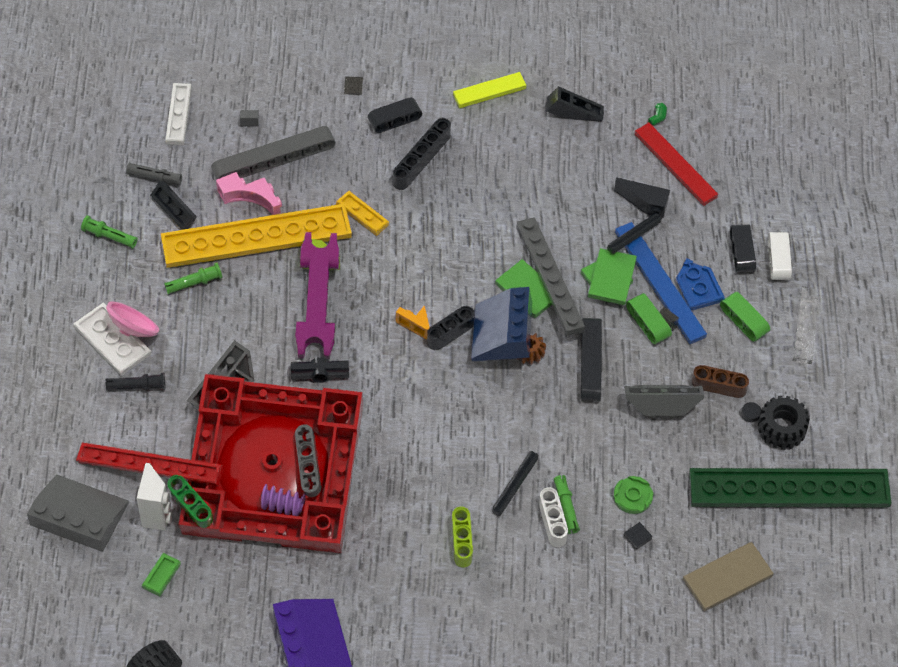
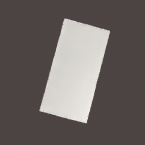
(116, 348)

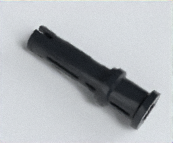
(146, 382)

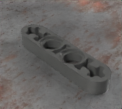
(305, 461)

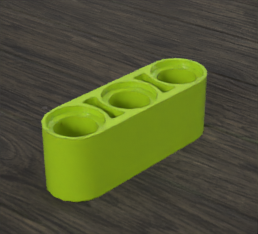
(462, 545)

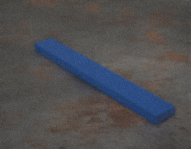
(663, 286)

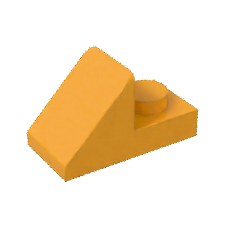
(415, 323)

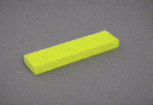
(489, 90)

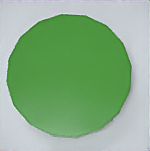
(633, 495)

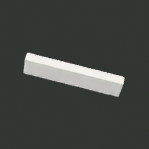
(178, 114)

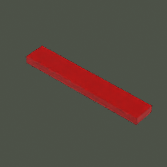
(676, 164)

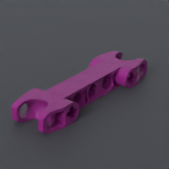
(316, 328)

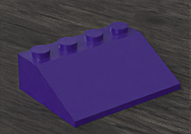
(311, 633)

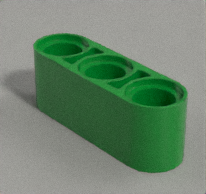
(186, 493)

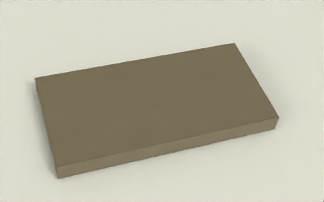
(728, 576)

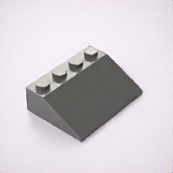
(77, 512)

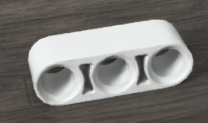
(779, 256)
(553, 508)

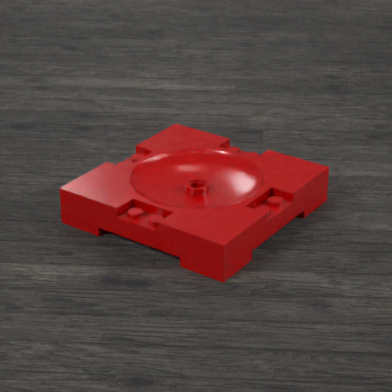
(255, 423)

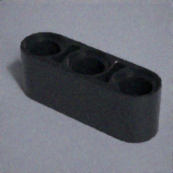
(394, 115)
(743, 248)
(446, 335)

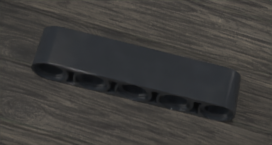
(421, 153)
(591, 360)

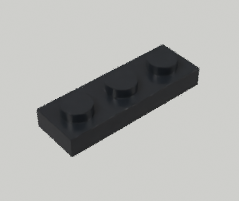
(173, 205)

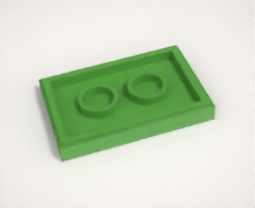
(525, 276)
(612, 277)

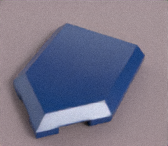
(698, 285)

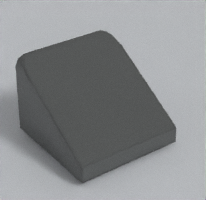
(249, 118)

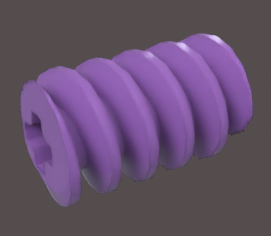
(282, 501)

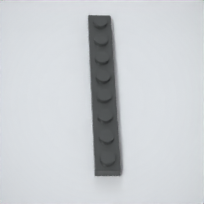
(550, 276)

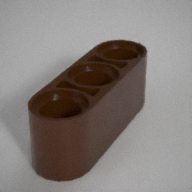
(729, 381)

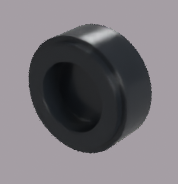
(751, 412)

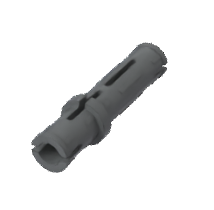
(155, 174)

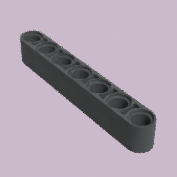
(275, 153)

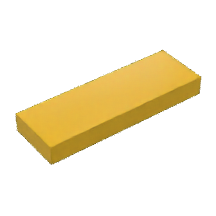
(363, 213)

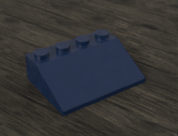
(503, 326)

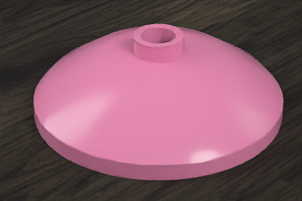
(131, 321)

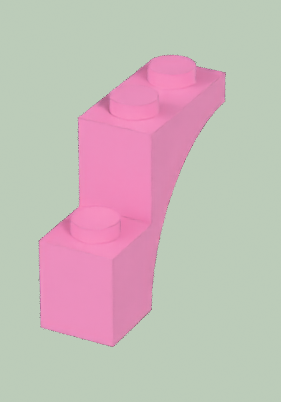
(234, 189)

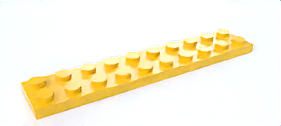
(254, 235)

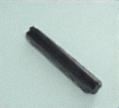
(634, 233)
(515, 483)

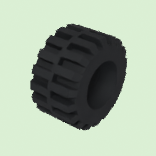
(781, 435)
(156, 655)

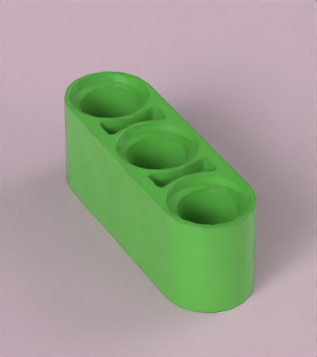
(745, 316)
(648, 318)

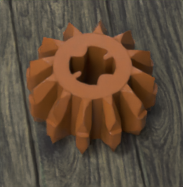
(537, 350)

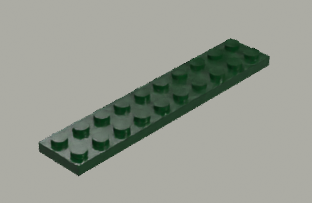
(789, 487)

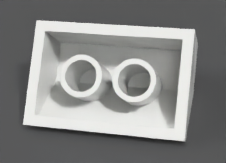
(153, 500)

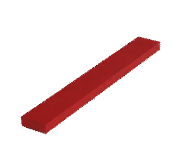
(163, 465)

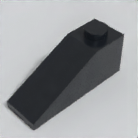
(573, 106)
(643, 196)

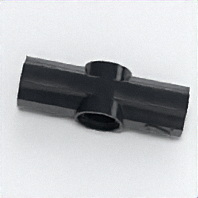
(319, 370)

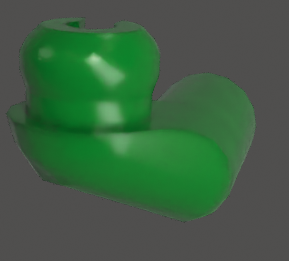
(661, 112)

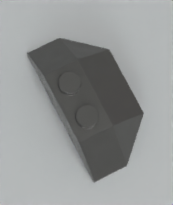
(233, 363)
(664, 399)

